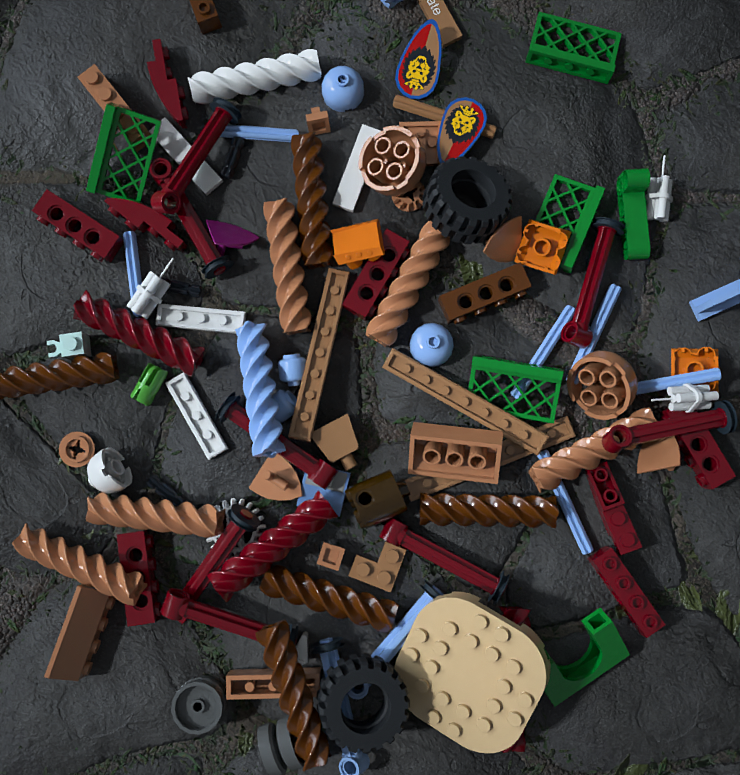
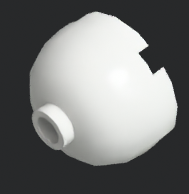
(107, 472)

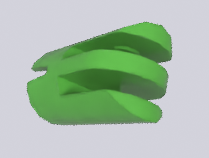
(149, 384)

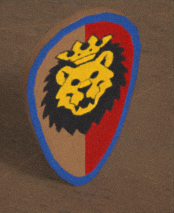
(420, 62)
(460, 128)

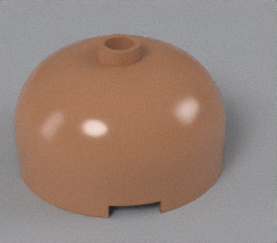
(392, 161)
(608, 379)

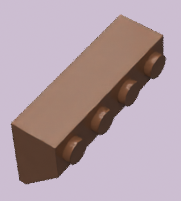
(455, 452)
(80, 634)

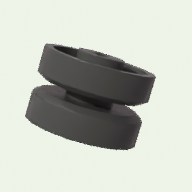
(196, 718)
(278, 748)

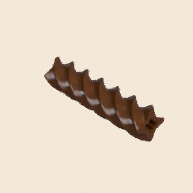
(310, 206)
(59, 375)
(488, 510)
(323, 596)
(295, 696)

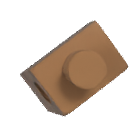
(337, 441)

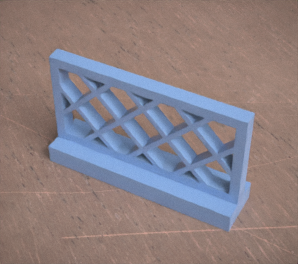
(716, 300)

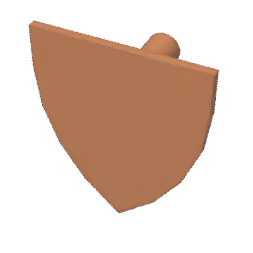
(505, 241)
(659, 455)
(277, 480)

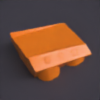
(358, 243)
(542, 246)
(692, 360)

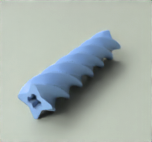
(258, 388)

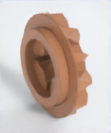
(406, 204)
(68, 455)

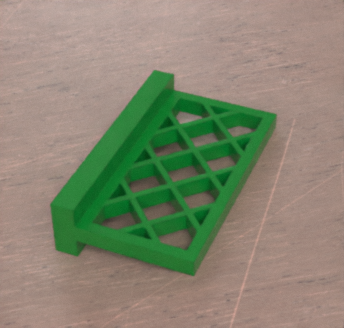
(570, 61)
(104, 150)
(584, 222)
(521, 370)

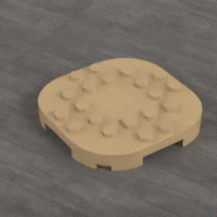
(472, 672)

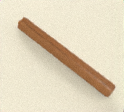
(431, 112)

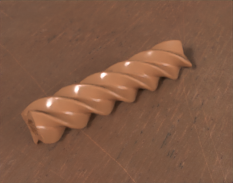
(286, 271)
(404, 290)
(582, 454)
(159, 517)
(76, 564)

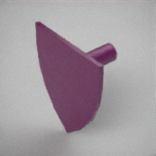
(229, 235)

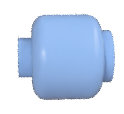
(291, 369)
(287, 404)

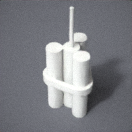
(659, 197)
(149, 294)
(690, 397)

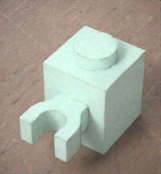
(71, 346)

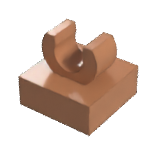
(318, 121)
(331, 556)

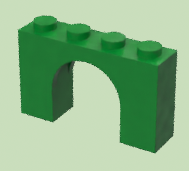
(604, 652)

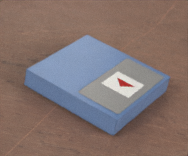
(333, 494)

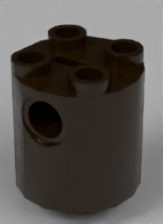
(384, 498)

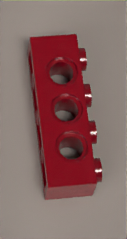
(51, 205)
(354, 302)
(719, 469)
(144, 541)
(626, 591)

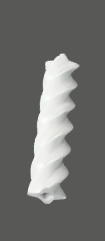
(249, 77)

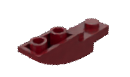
(165, 85)
(143, 217)
(612, 509)

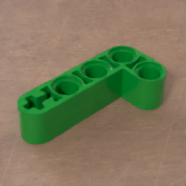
(633, 213)

